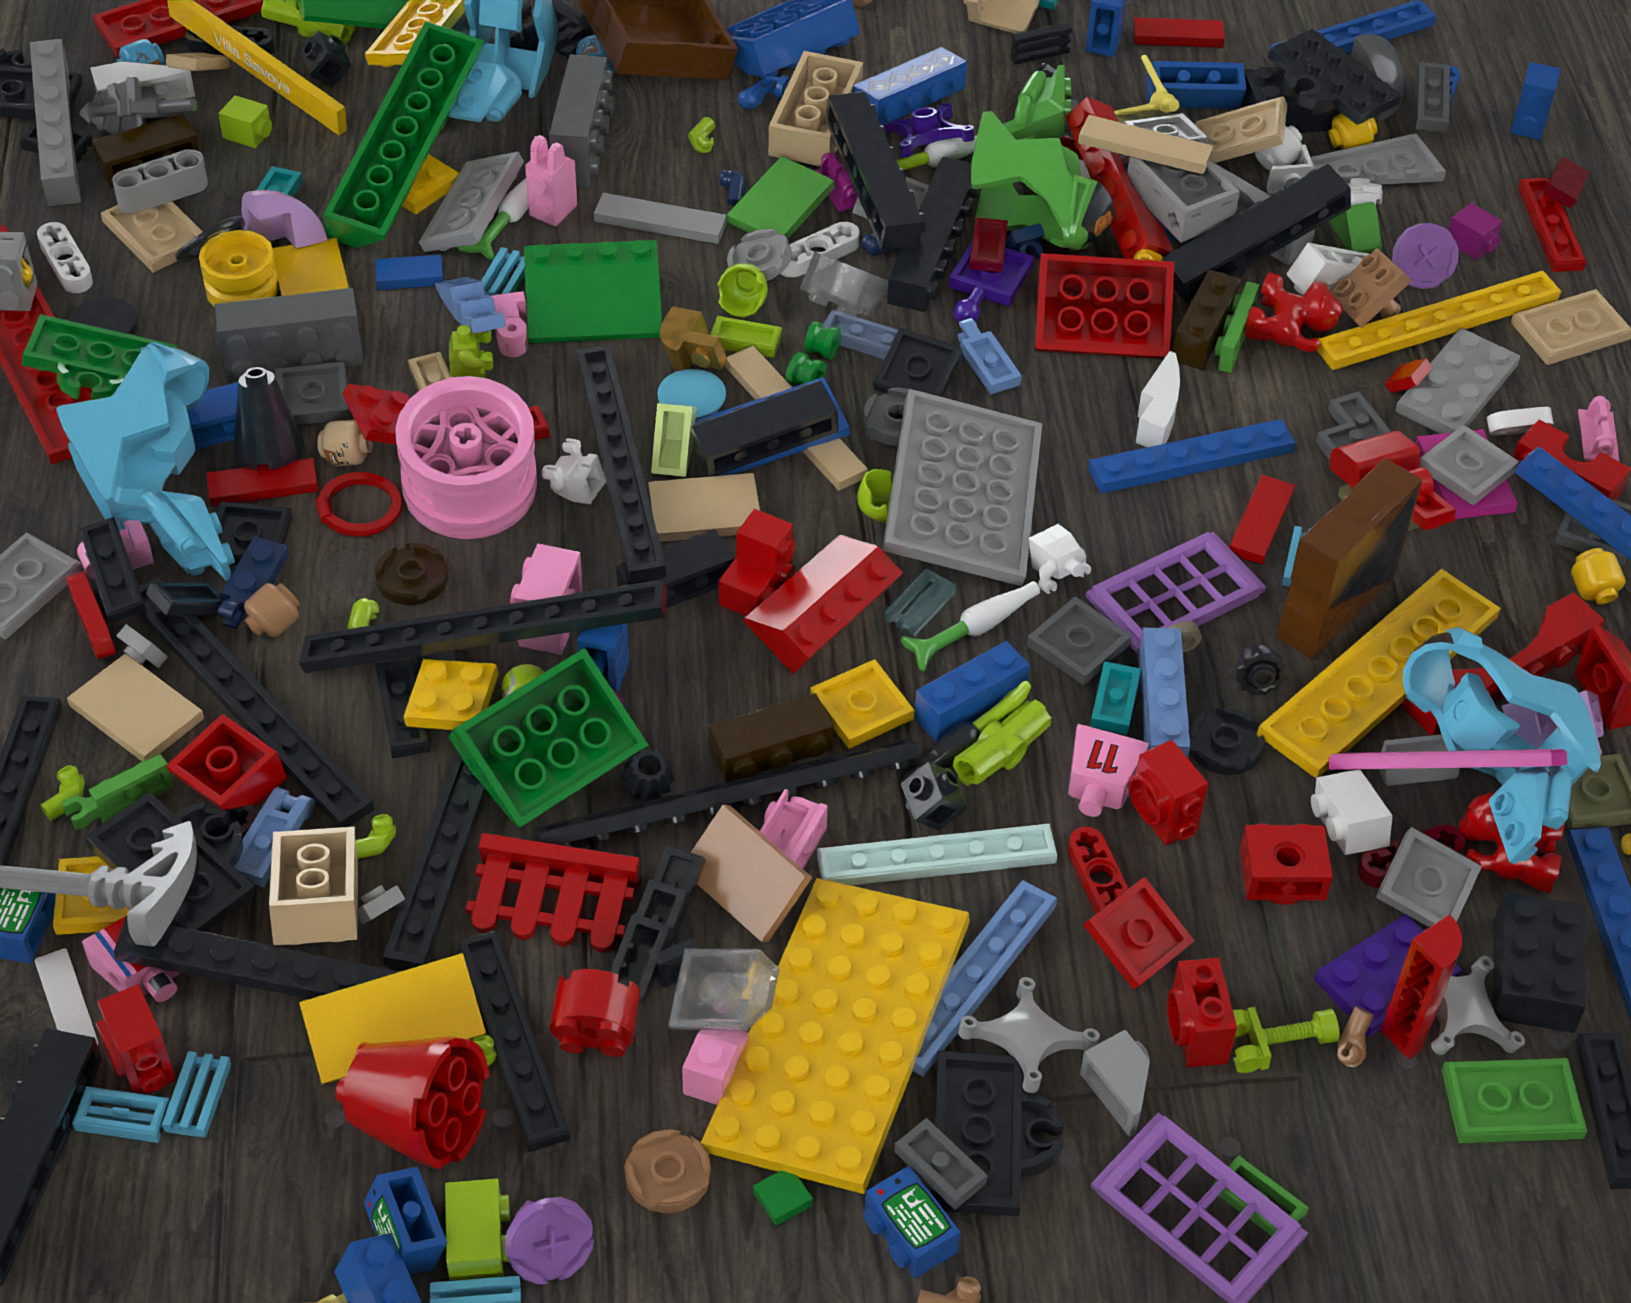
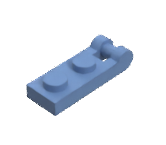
(257, 843)

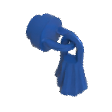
(754, 95)

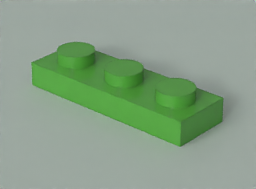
(1234, 328)

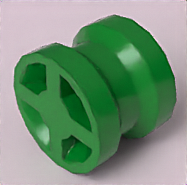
(822, 340)
(803, 370)

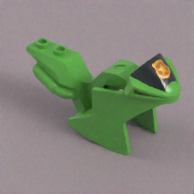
(1030, 151)

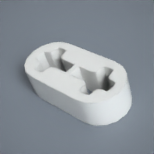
(1517, 420)

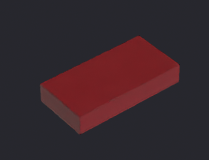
(1566, 182)
(988, 244)

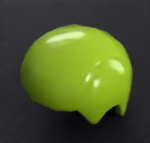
(742, 290)
(875, 494)

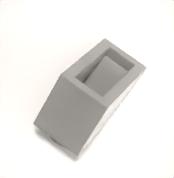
(1118, 1077)

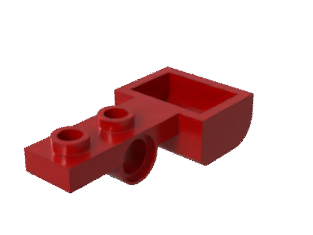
(1359, 458)

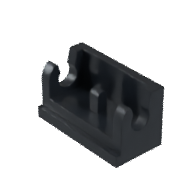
(571, 28)

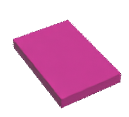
(1496, 502)

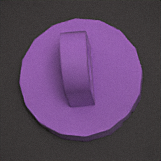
(1426, 254)
(549, 1239)

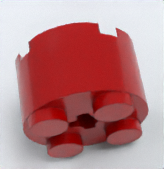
(594, 1012)

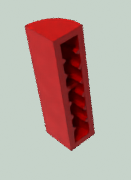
(1422, 986)

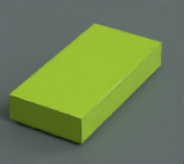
(742, 334)

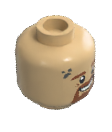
(343, 443)

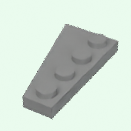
(1385, 162)

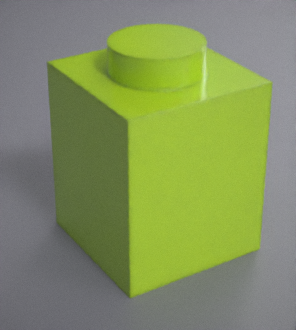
(245, 121)

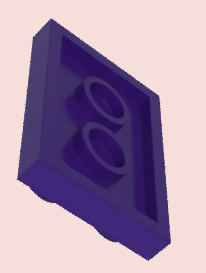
(1370, 971)

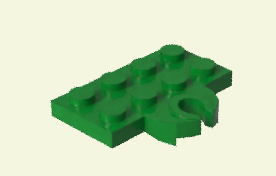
(83, 355)

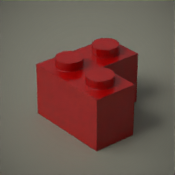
(760, 563)

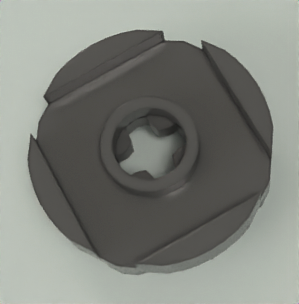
(880, 415)

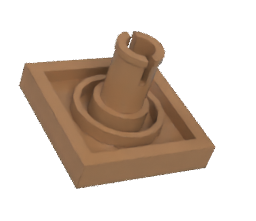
(1371, 288)

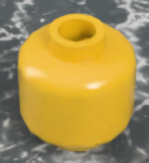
(1348, 134)
(1598, 576)

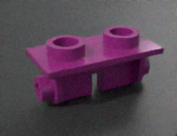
(843, 194)

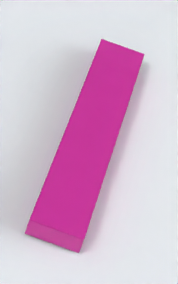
(1449, 759)

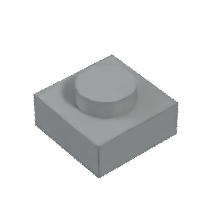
(140, 648)
(378, 901)

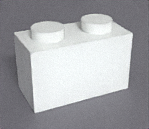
(1352, 812)

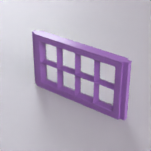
(1228, 562)
(1263, 1263)

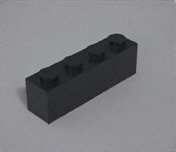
(765, 428)

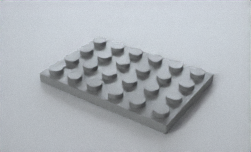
(963, 488)

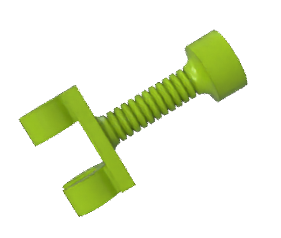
(1255, 1056)

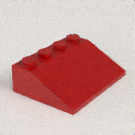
(1104, 306)

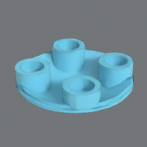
(693, 389)

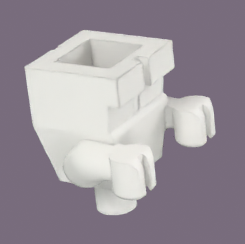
(575, 475)
(1056, 555)

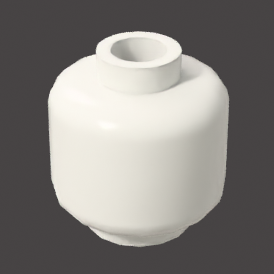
(1282, 154)

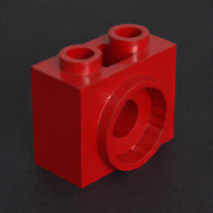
(1168, 792)
(1285, 863)
(1201, 1013)
(134, 1041)

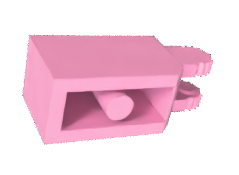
(550, 182)

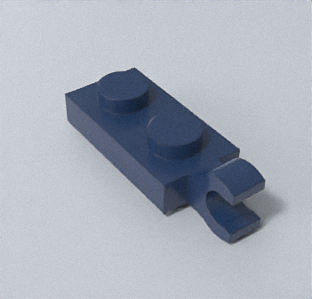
(257, 567)

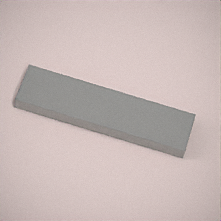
(660, 218)

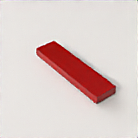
(1551, 226)

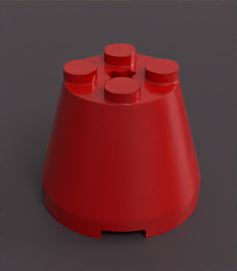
(417, 1096)

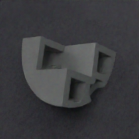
(1384, 62)

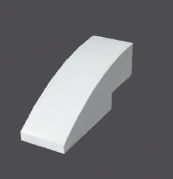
(1159, 403)

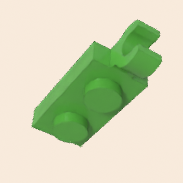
(119, 792)

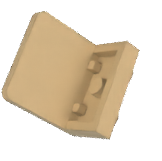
(1005, 15)

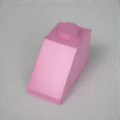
(712, 1063)

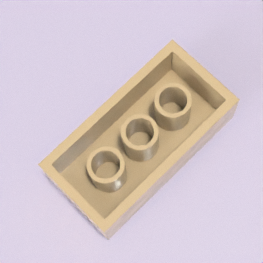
(799, 122)

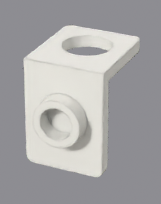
(1288, 174)

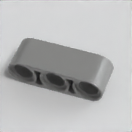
(160, 181)

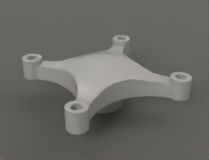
(1468, 1010)
(1028, 1034)

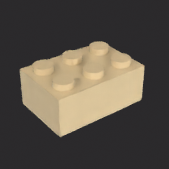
(314, 886)

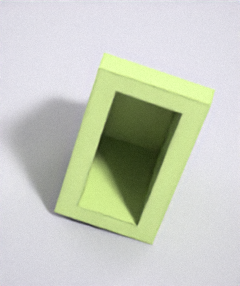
(673, 439)

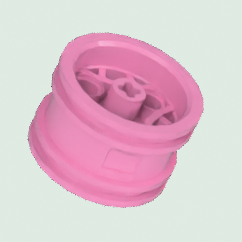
(467, 457)

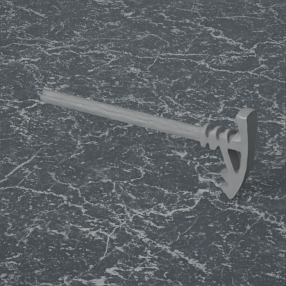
(149, 892)

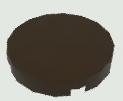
(411, 574)

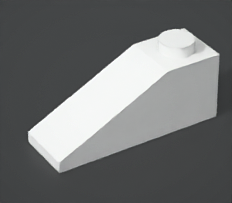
(155, 80)
(1323, 265)

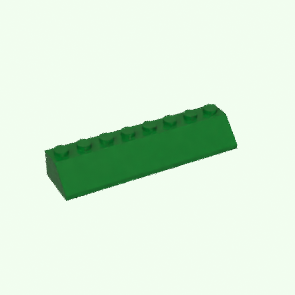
(401, 136)

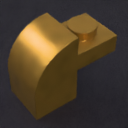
(689, 341)

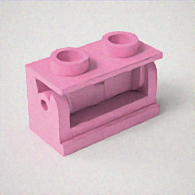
(795, 826)

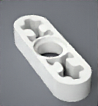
(837, 240)
(63, 268)

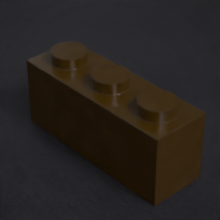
(143, 145)
(1205, 319)
(771, 737)

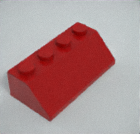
(822, 599)

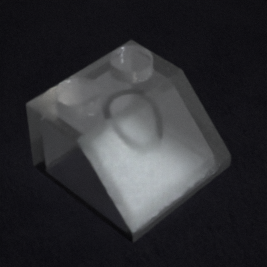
(844, 285)
(723, 989)

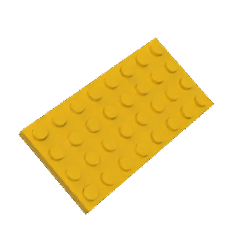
(839, 1037)

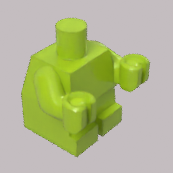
(465, 353)

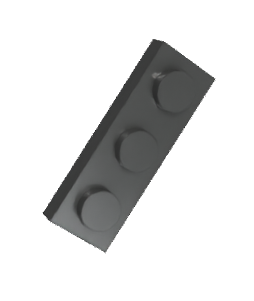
(1432, 97)

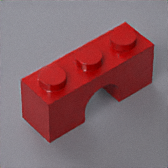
(1602, 472)

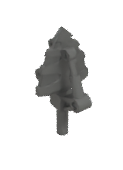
(124, 107)

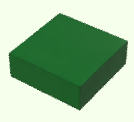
(782, 1196)

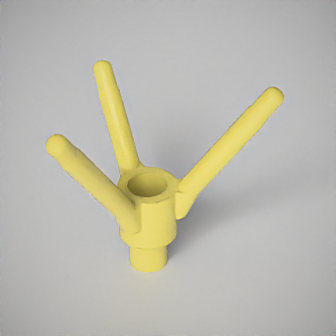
(1159, 100)

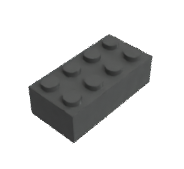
(583, 114)
(289, 332)

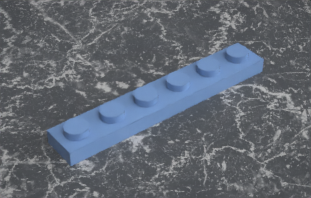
(983, 966)

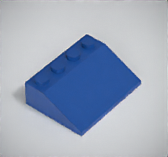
(783, 32)

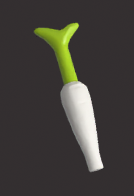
(949, 148)

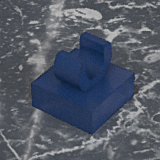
(1026, 239)

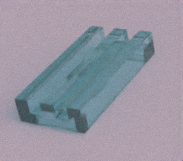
(905, 620)

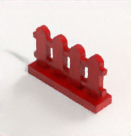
(553, 867)

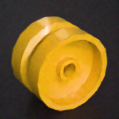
(238, 267)

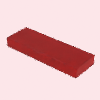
(1178, 32)
(251, 485)
(1262, 519)

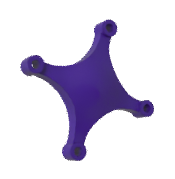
(928, 127)

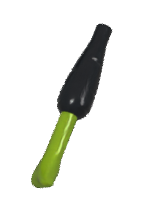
(967, 733)

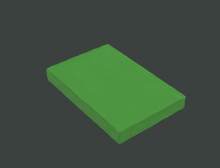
(781, 199)
(1513, 1100)

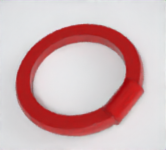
(353, 529)

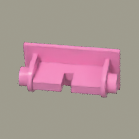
(1598, 430)

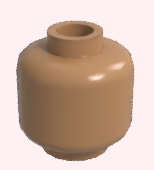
(271, 610)

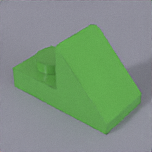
(1359, 228)

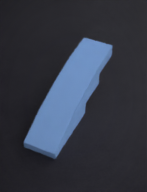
(470, 305)

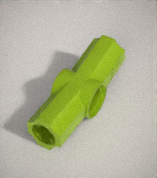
(289, 13)
(1002, 743)

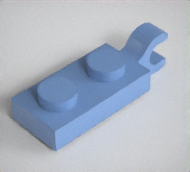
(987, 358)

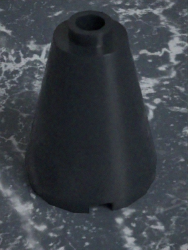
(263, 423)

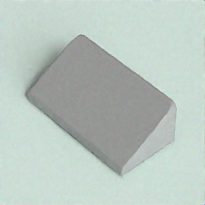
(1416, 775)

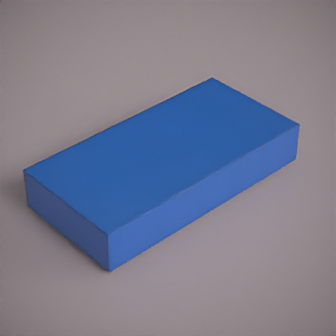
(408, 272)

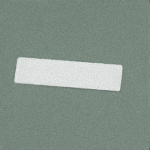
(64, 993)

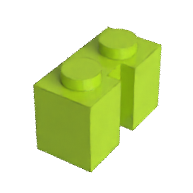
(475, 1229)

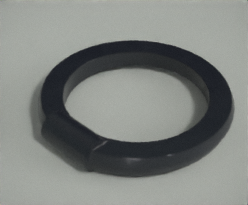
(190, 251)

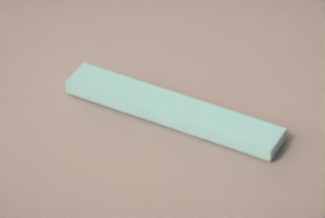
(937, 855)

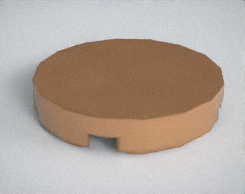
(667, 1171)

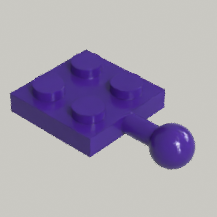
(990, 285)

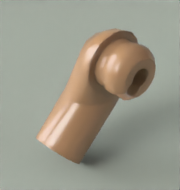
(1352, 1041)
(967, 1291)

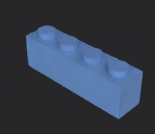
(1163, 688)

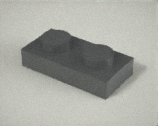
(940, 1163)

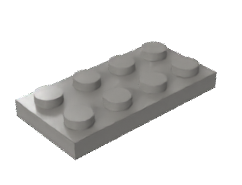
(471, 202)
(1459, 383)

